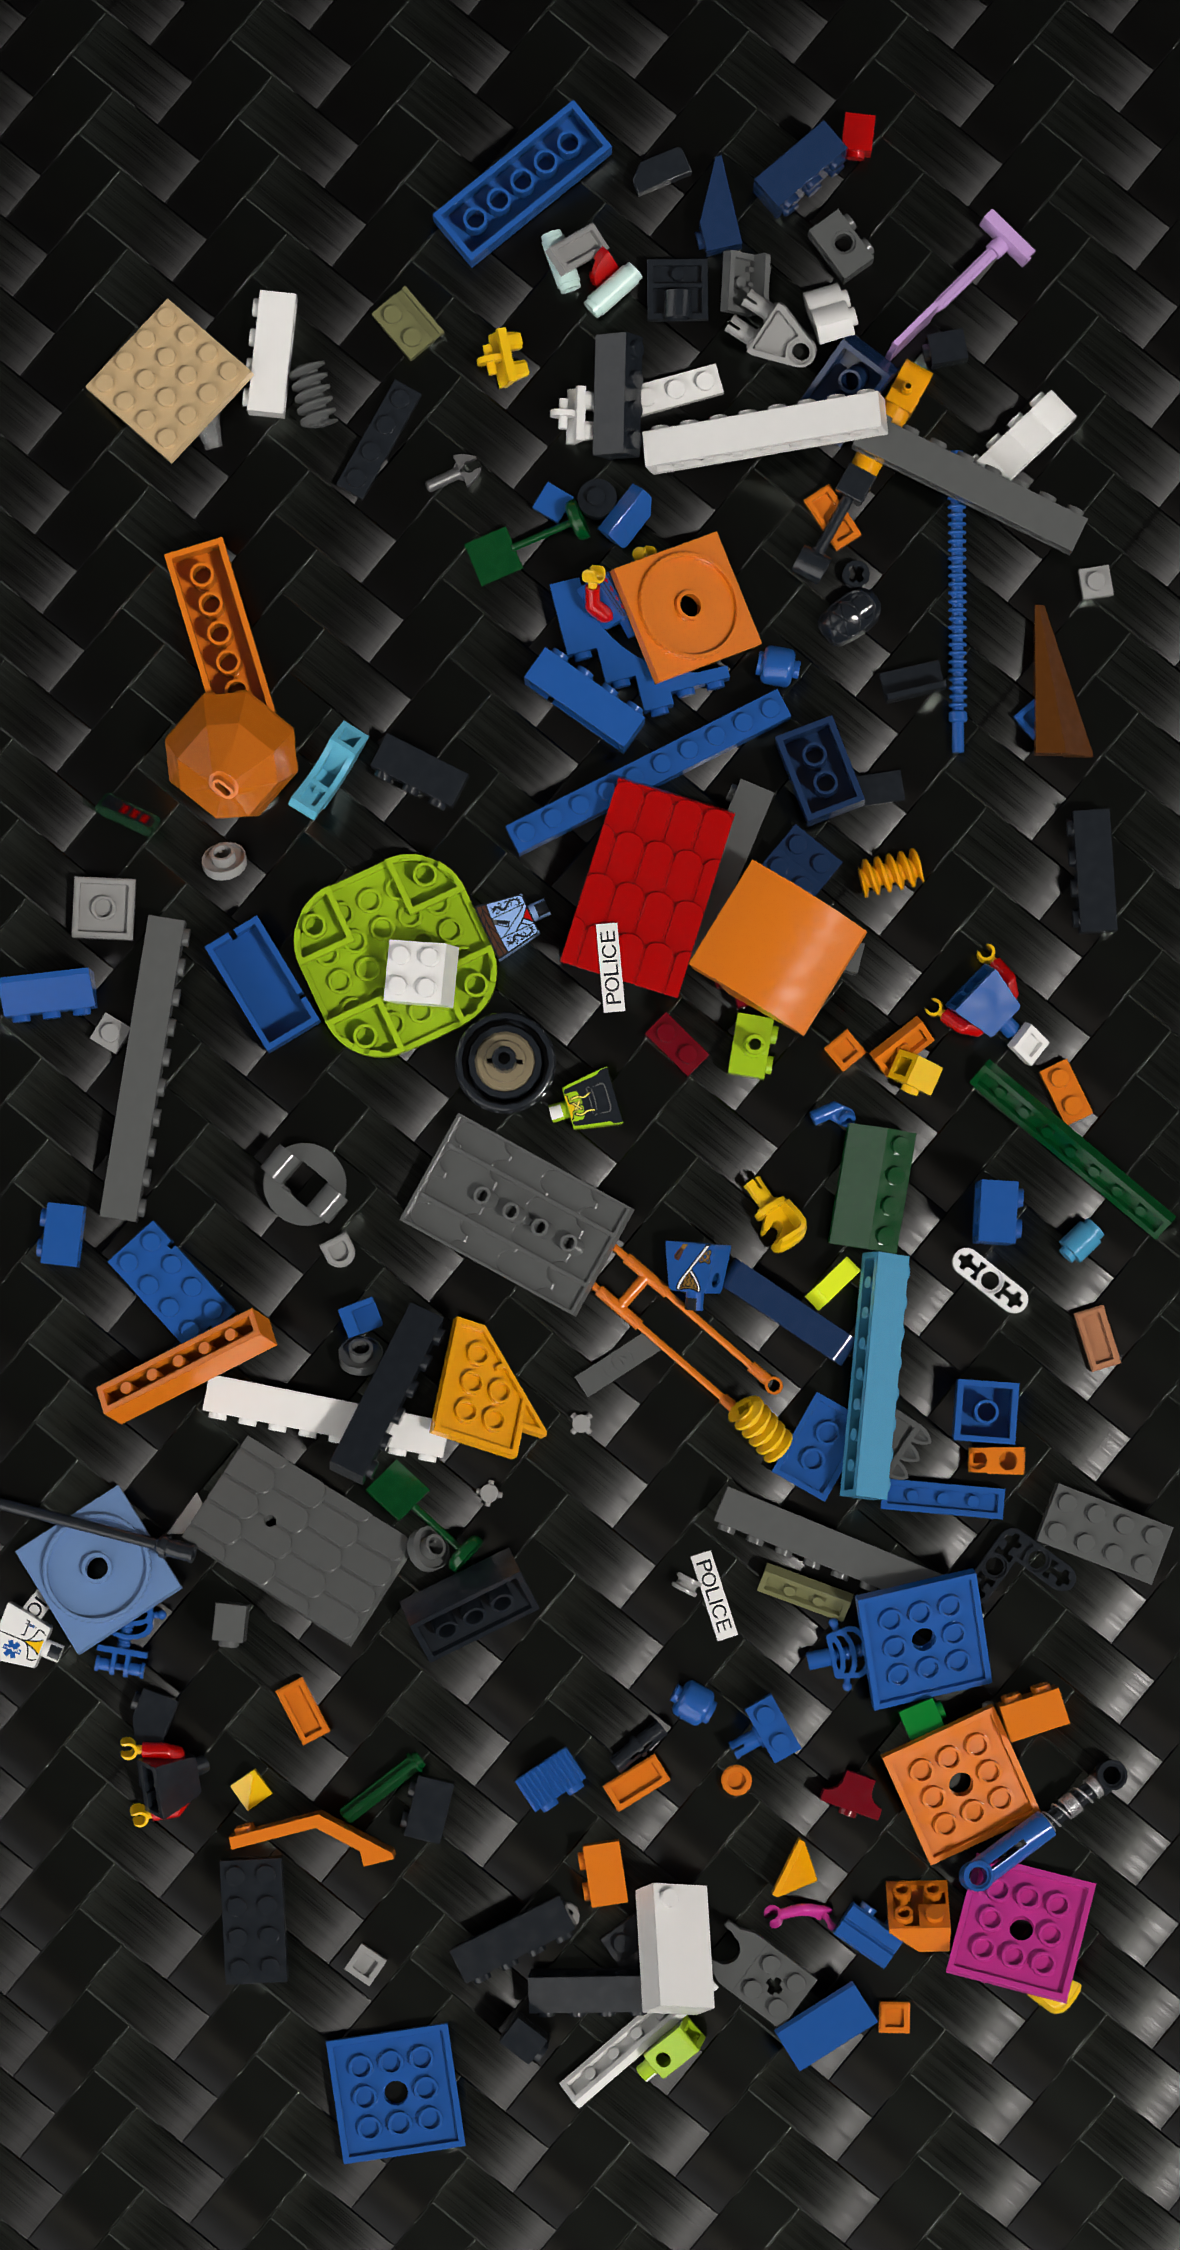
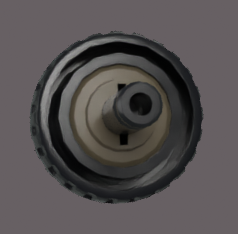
(505, 1062)

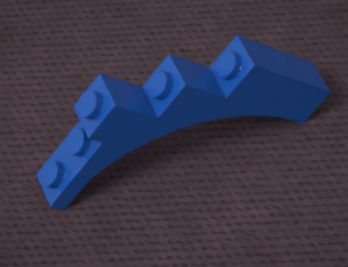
(585, 635)

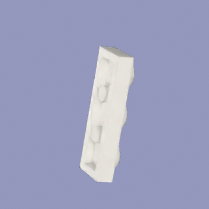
(680, 389)

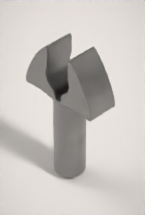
(455, 474)

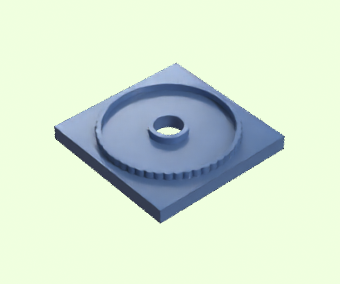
(97, 1607)

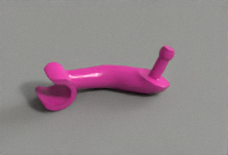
(802, 1909)

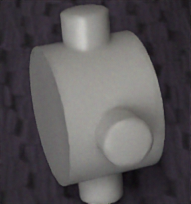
(581, 1423)
(489, 1493)

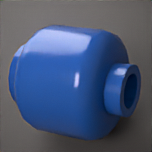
(777, 666)
(693, 1703)

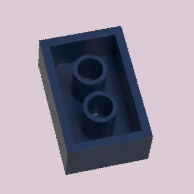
(800, 171)
(819, 771)

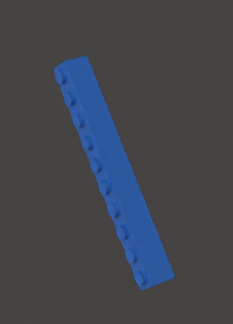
(650, 770)

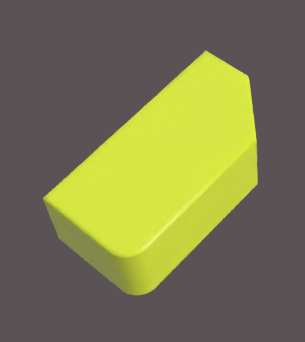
(832, 1283)

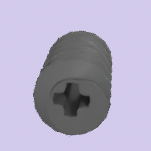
(311, 395)

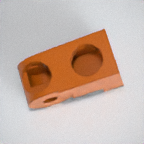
(997, 1460)

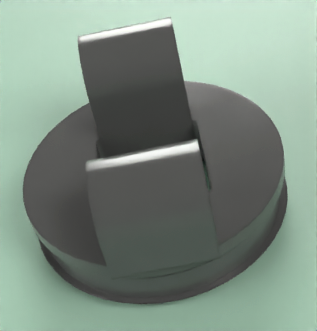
(284, 1163)

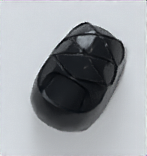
(850, 617)

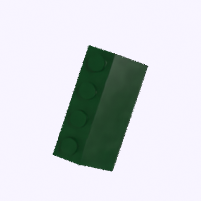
(872, 1188)

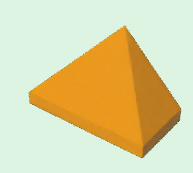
(796, 1872)

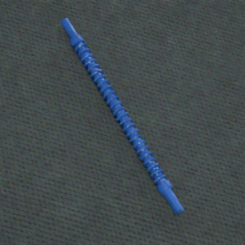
(957, 715)

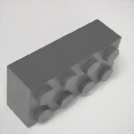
(1103, 1533)

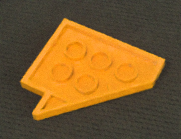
(480, 1395)

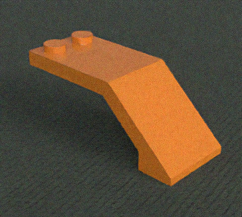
(370, 1848)

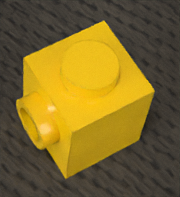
(914, 1073)

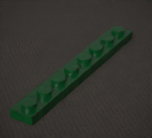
(1072, 1149)

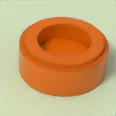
(736, 1780)

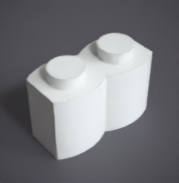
(830, 313)

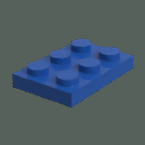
(816, 1448)

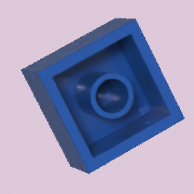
(985, 1411)

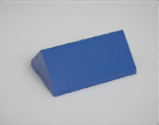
(826, 2026)

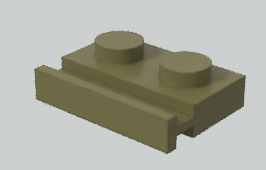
(407, 323)

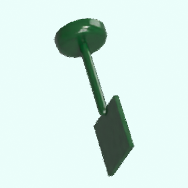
(496, 554)
(400, 1492)

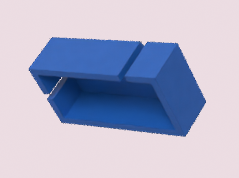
(584, 699)
(263, 984)
(171, 1284)

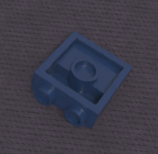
(803, 861)

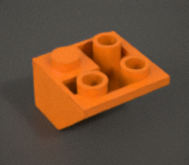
(920, 1914)

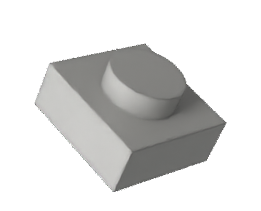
(1095, 582)
(110, 1033)

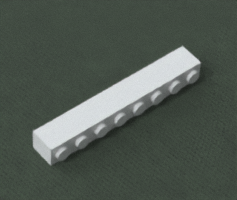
(765, 432)
(311, 1415)

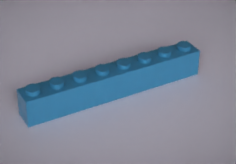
(875, 1376)

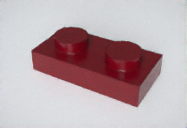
(676, 1044)

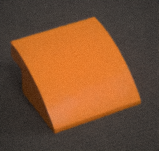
(777, 948)

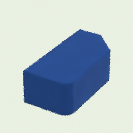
(627, 516)

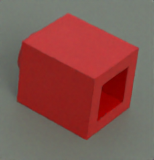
(858, 135)

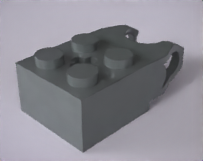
(752, 1967)

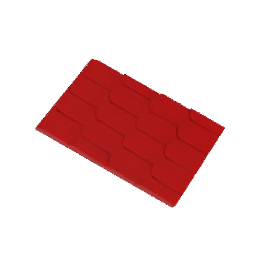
(651, 880)

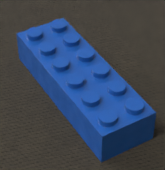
(522, 183)

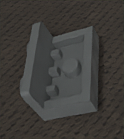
(739, 276)

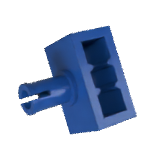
(768, 1731)

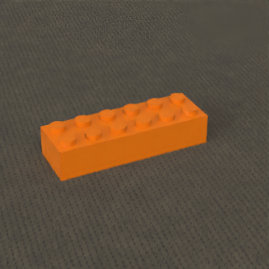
(217, 620)

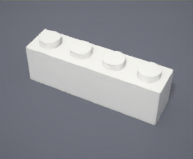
(271, 354)

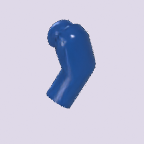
(835, 1112)

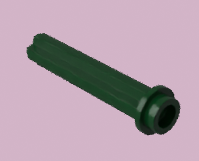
(382, 1787)

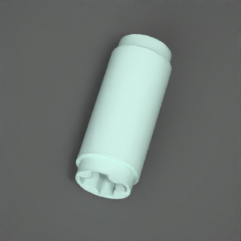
(568, 282)
(613, 290)

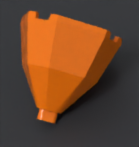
(235, 745)

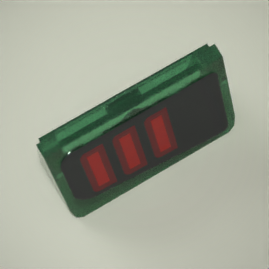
(128, 815)

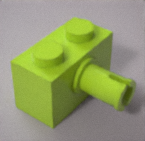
(751, 1046)

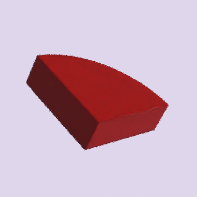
(603, 267)

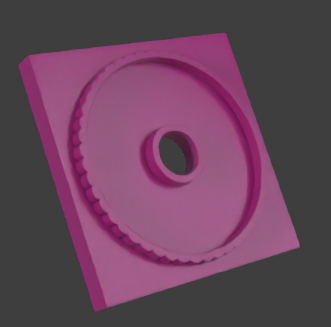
(1046, 1960)

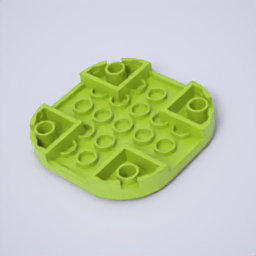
(345, 948)

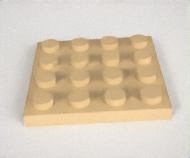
(169, 381)

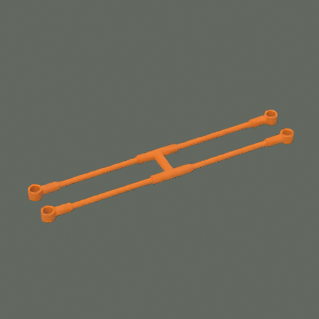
(645, 1277)

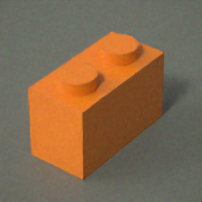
(604, 1873)

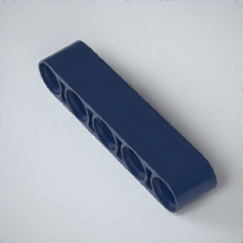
(788, 1312)

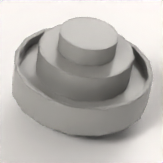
(224, 861)

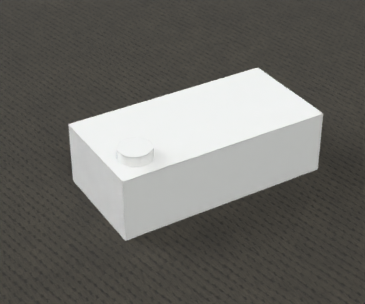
(674, 1949)

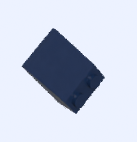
(851, 369)

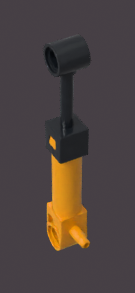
(863, 470)

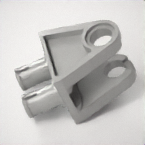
(778, 334)

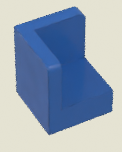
(360, 1317)

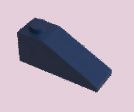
(718, 220)

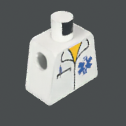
(26, 1638)

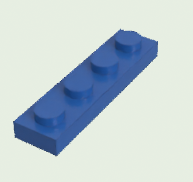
(945, 1499)

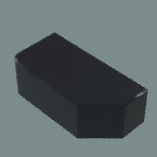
(661, 171)

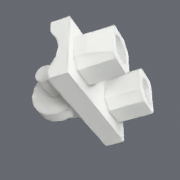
(572, 415)

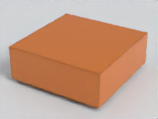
(845, 1050)
(894, 2017)

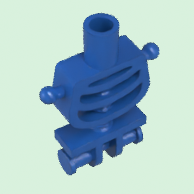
(125, 1636)
(829, 1656)

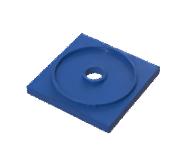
(947, 1663)
(382, 2129)

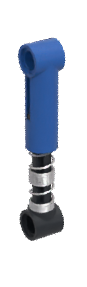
(1040, 1827)

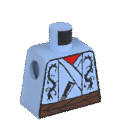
(511, 923)

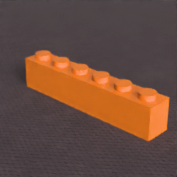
(186, 1366)

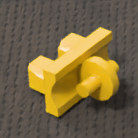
(499, 357)

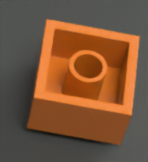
(1032, 1712)

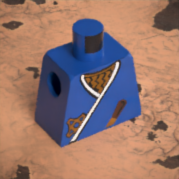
(696, 1269)

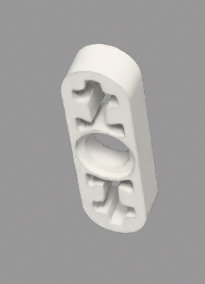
(1003, 1300)

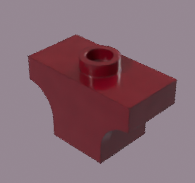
(853, 1795)

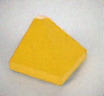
(251, 1789)

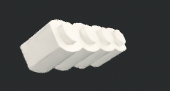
(1027, 435)

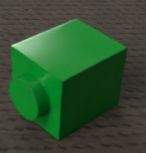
(922, 1717)

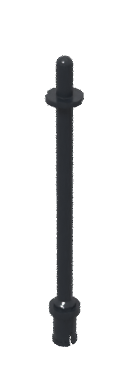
(163, 1545)

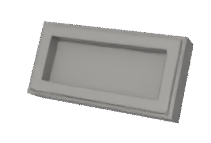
(576, 249)

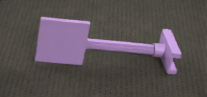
(1004, 240)

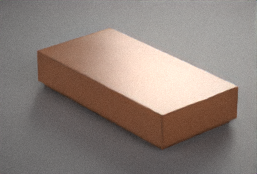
(1097, 1338)

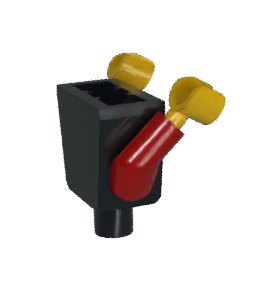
(167, 1779)

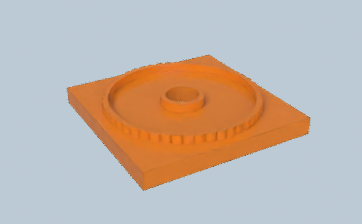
(666, 635)
(958, 1820)

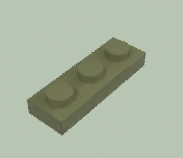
(805, 1592)

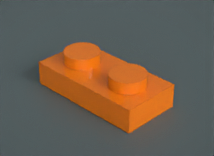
(911, 1038)
(1065, 1092)

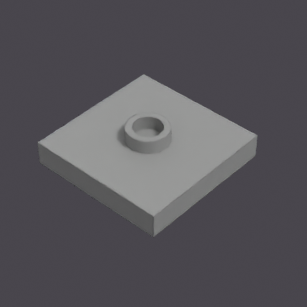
(103, 908)

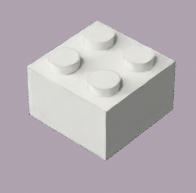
(421, 973)

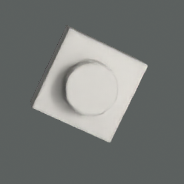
(1028, 1043)

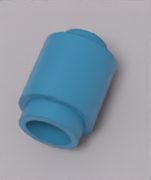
(1080, 1241)

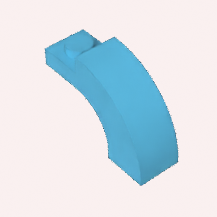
(329, 770)

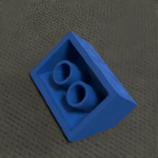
(48, 994)

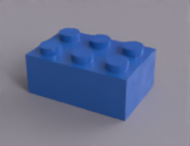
(996, 1212)

